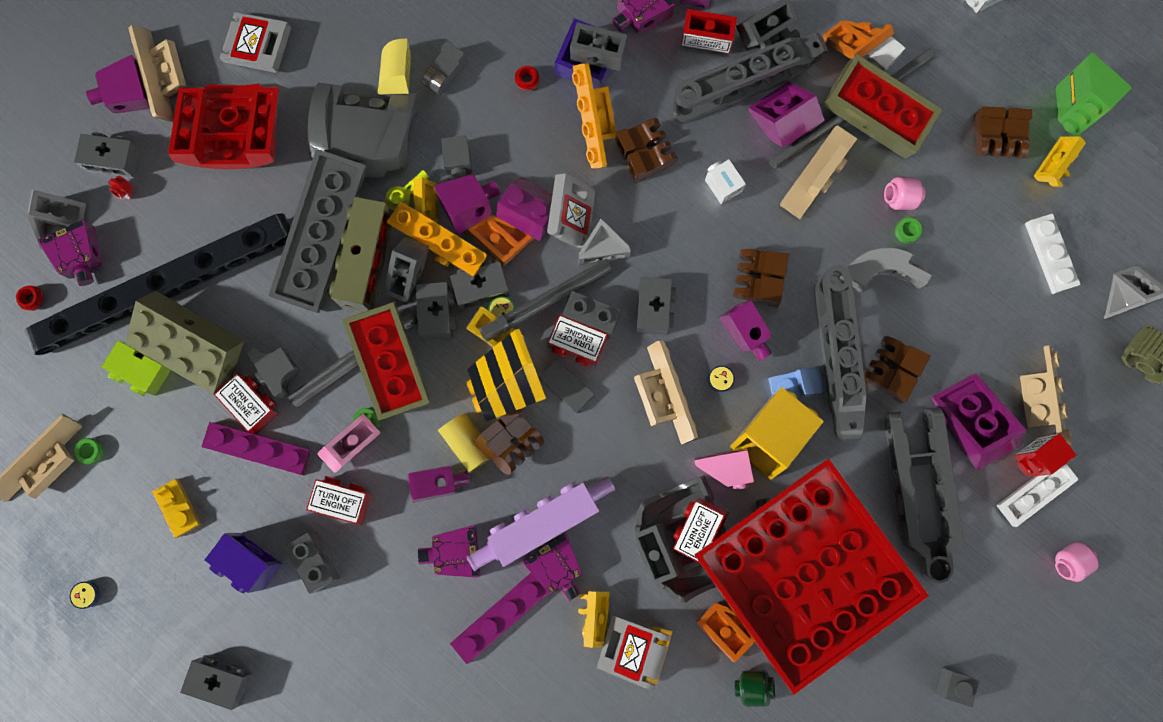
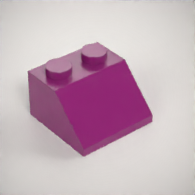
(787, 113)
(526, 207)

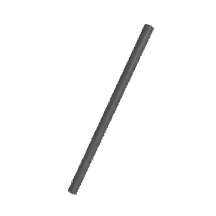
(835, 120)

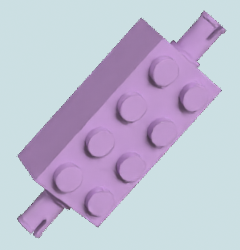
(542, 524)

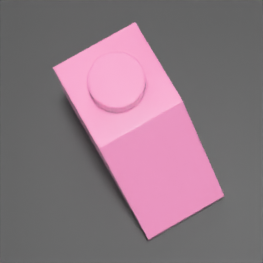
(348, 443)
(728, 467)

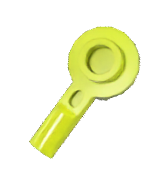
(402, 194)

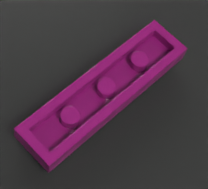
(256, 448)
(498, 618)

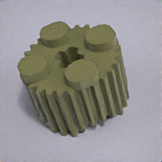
(1146, 353)

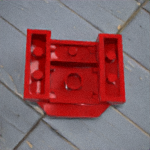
(225, 126)

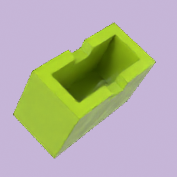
(135, 368)

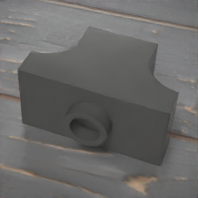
(274, 370)

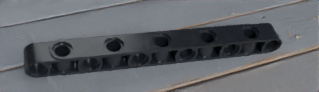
(179, 277)

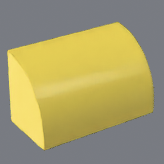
(395, 68)
(460, 435)

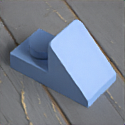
(802, 383)

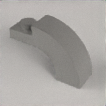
(886, 262)

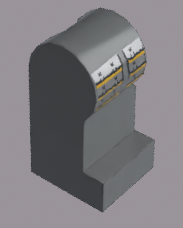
(444, 68)

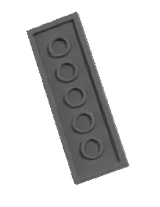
(317, 231)

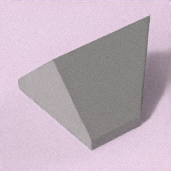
(51, 213)
(603, 245)
(1131, 290)

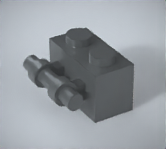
(767, 23)

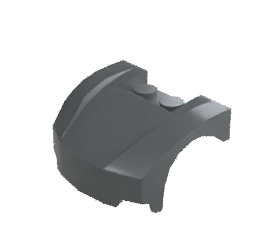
(361, 127)
(654, 532)

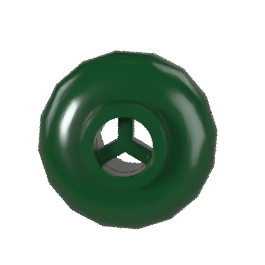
(755, 688)

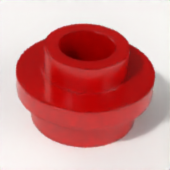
(527, 71)
(120, 187)
(23, 295)

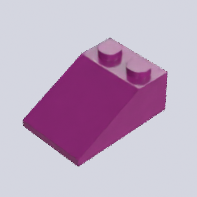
(979, 421)

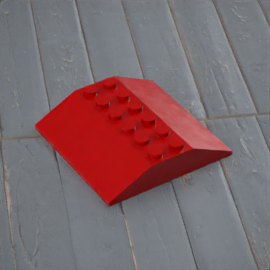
(811, 576)

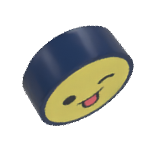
(721, 379)
(84, 595)

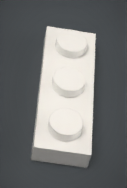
(1052, 253)
(1035, 495)

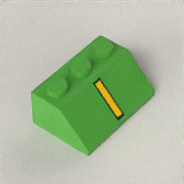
(1088, 94)

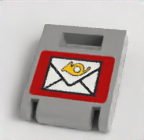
(249, 39)
(571, 212)
(636, 652)

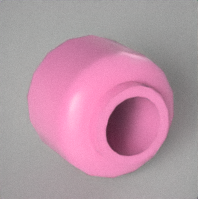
(904, 193)
(1076, 561)

